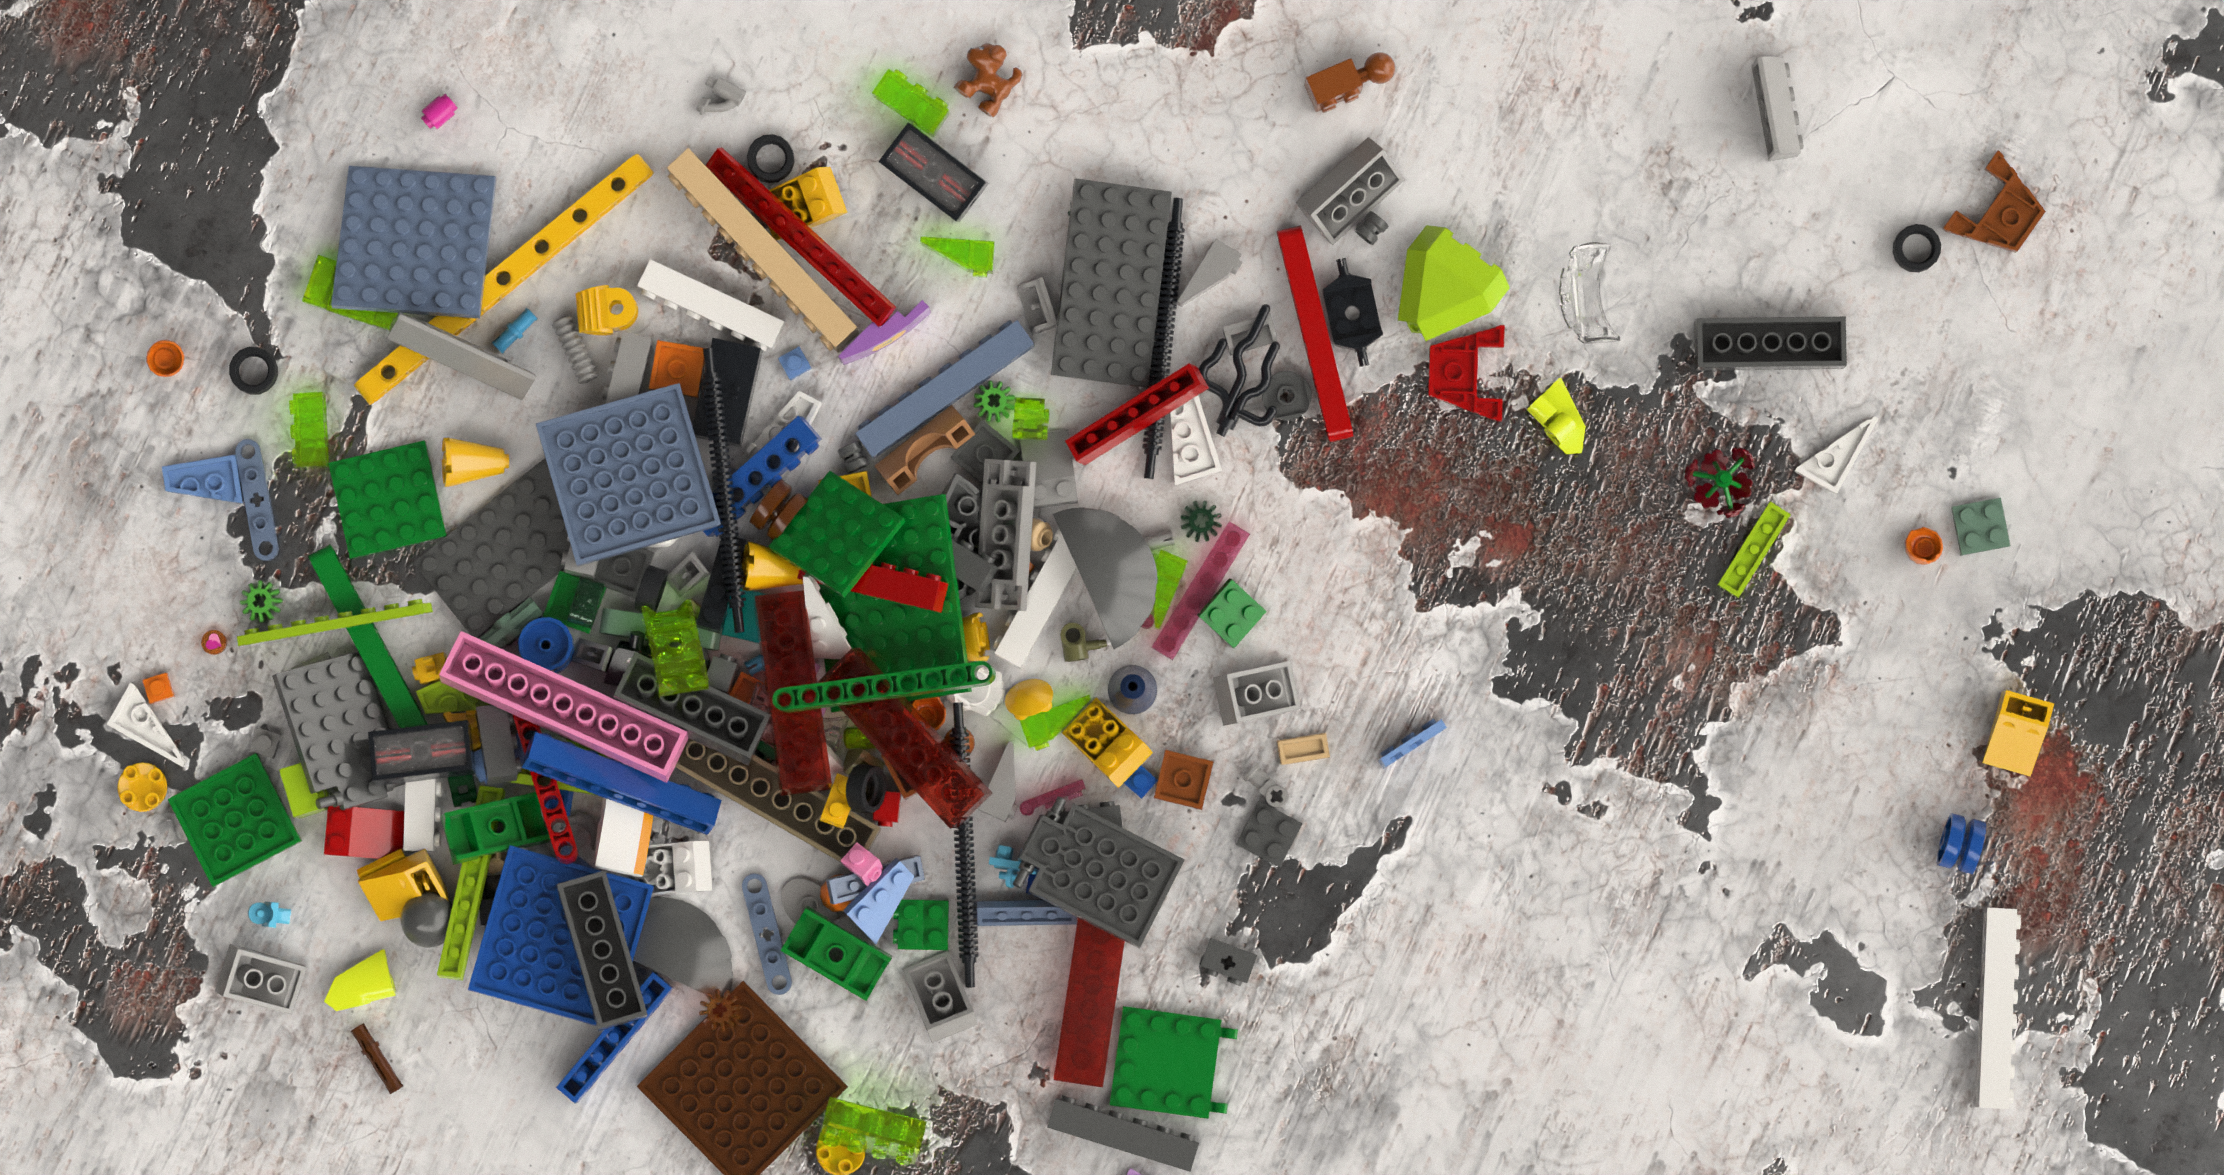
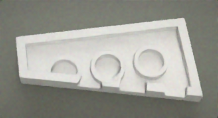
(799, 405)
(1192, 444)

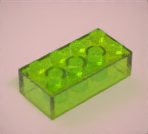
(872, 1131)

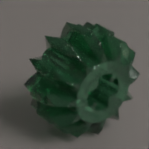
(1193, 518)

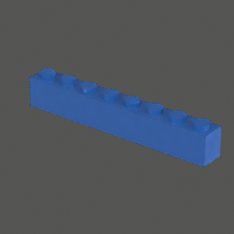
(621, 783)

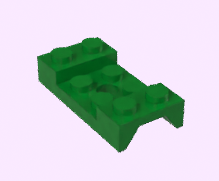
(470, 830)
(816, 936)

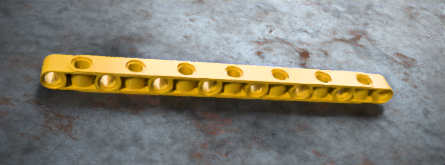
(519, 266)

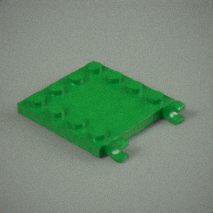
(1167, 1062)

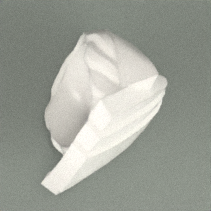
(983, 698)

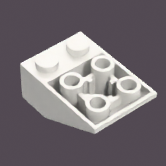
(678, 868)

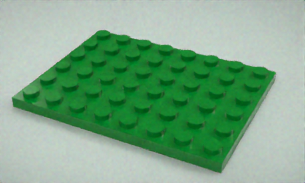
(900, 634)

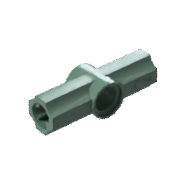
(509, 626)

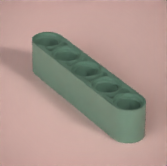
(621, 624)

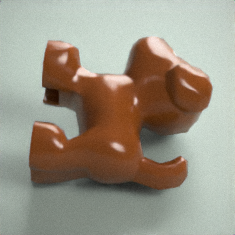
(987, 61)

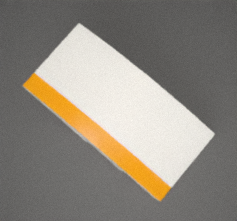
(622, 839)

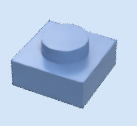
(794, 363)

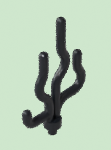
(1233, 407)

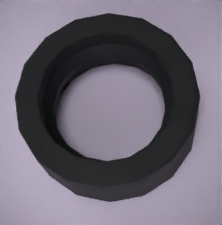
(767, 140)
(1911, 266)
(248, 352)
(651, 588)
(862, 797)

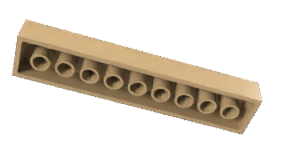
(763, 250)

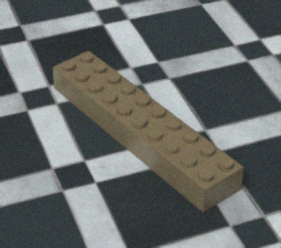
(759, 791)

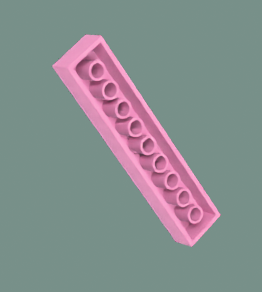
(563, 706)

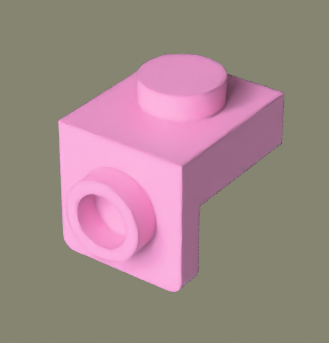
(862, 864)

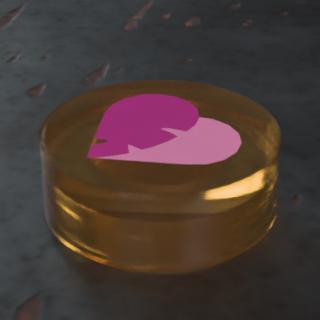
(214, 642)

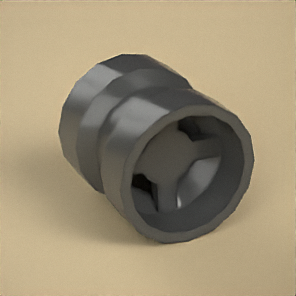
(1371, 228)
(856, 462)

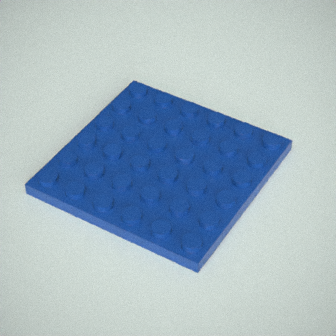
(527, 942)

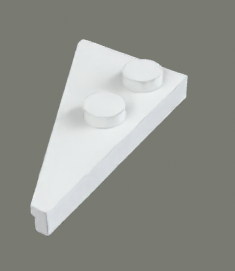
(1834, 462)
(826, 633)
(140, 723)

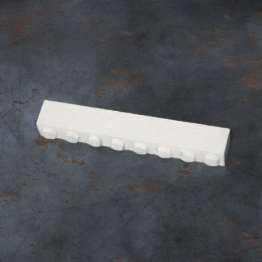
(1996, 1008)

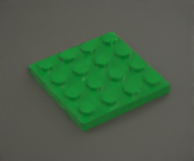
(387, 499)
(837, 534)
(234, 820)

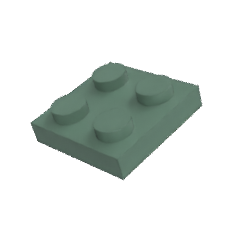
(1980, 526)

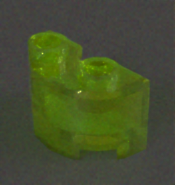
(1030, 419)

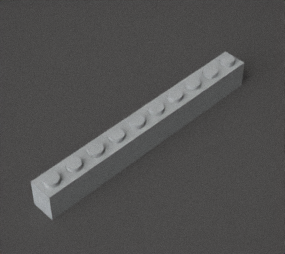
(626, 381)

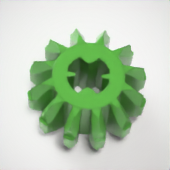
(986, 401)
(252, 600)

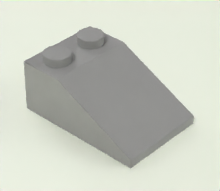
(1054, 469)
(1256, 693)
(260, 979)
(940, 996)

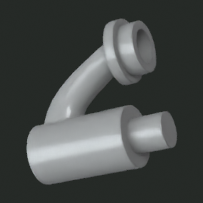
(724, 89)

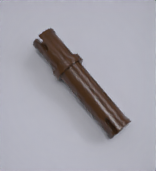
(376, 1057)

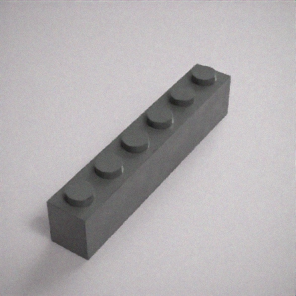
(1123, 1134)

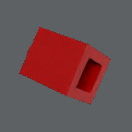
(889, 810)

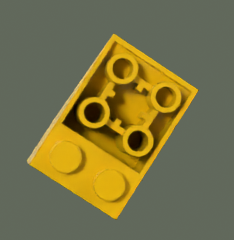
(811, 197)
(2017, 732)
(1107, 742)
(401, 881)

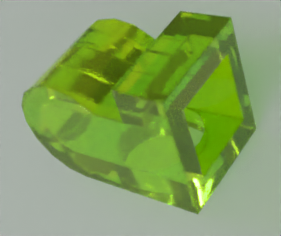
(854, 739)

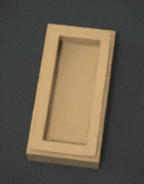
(1303, 749)

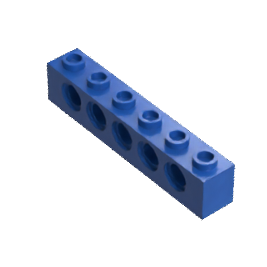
(742, 478)
(611, 1043)

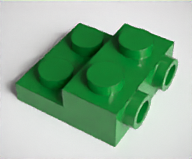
(922, 925)

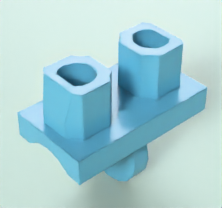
(1004, 861)
(268, 914)

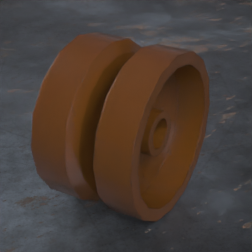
(776, 509)

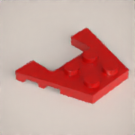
(1455, 368)

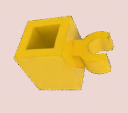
(429, 668)

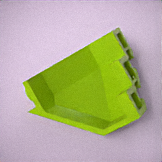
(1446, 284)

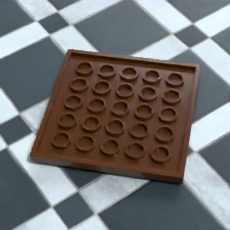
(743, 1088)

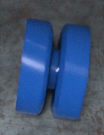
(544, 631)
(1961, 843)

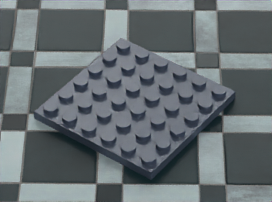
(414, 242)
(628, 474)

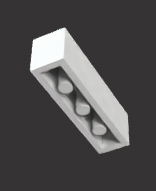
(422, 815)

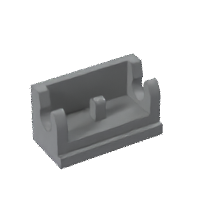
(1037, 306)
(1236, 332)

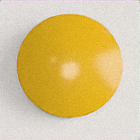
(1029, 698)
(142, 787)
(838, 1159)

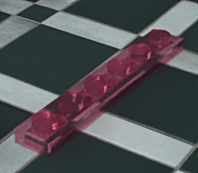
(1200, 590)

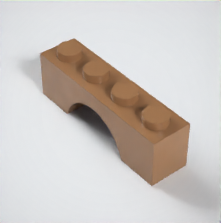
(902, 464)

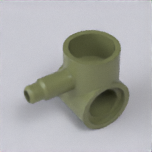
(1078, 650)

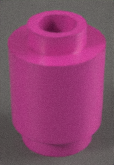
(438, 111)

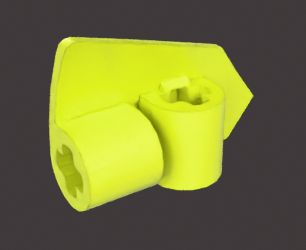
(1560, 418)
(362, 984)

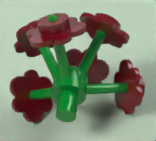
(1734, 486)

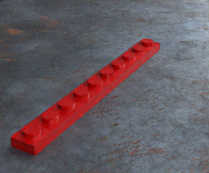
(800, 237)

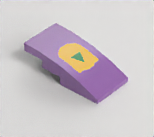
(877, 338)

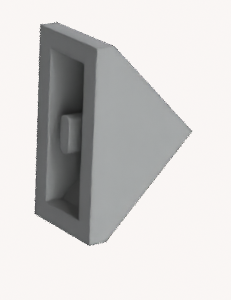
(687, 574)
(593, 655)

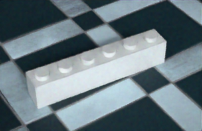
(711, 305)
(1041, 601)

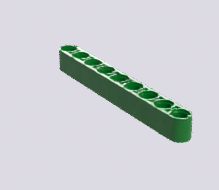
(367, 639)
(872, 683)

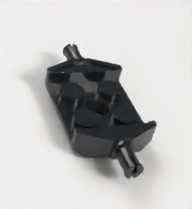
(1352, 292)

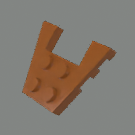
(2008, 217)

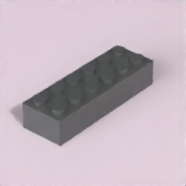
(1770, 343)
(705, 714)
(601, 950)

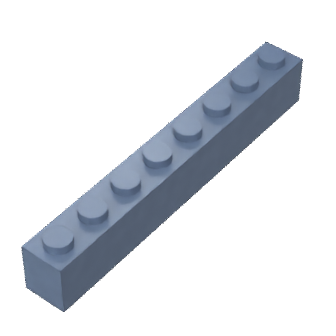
(945, 389)

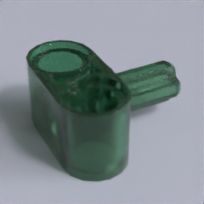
(586, 602)

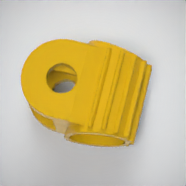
(595, 309)

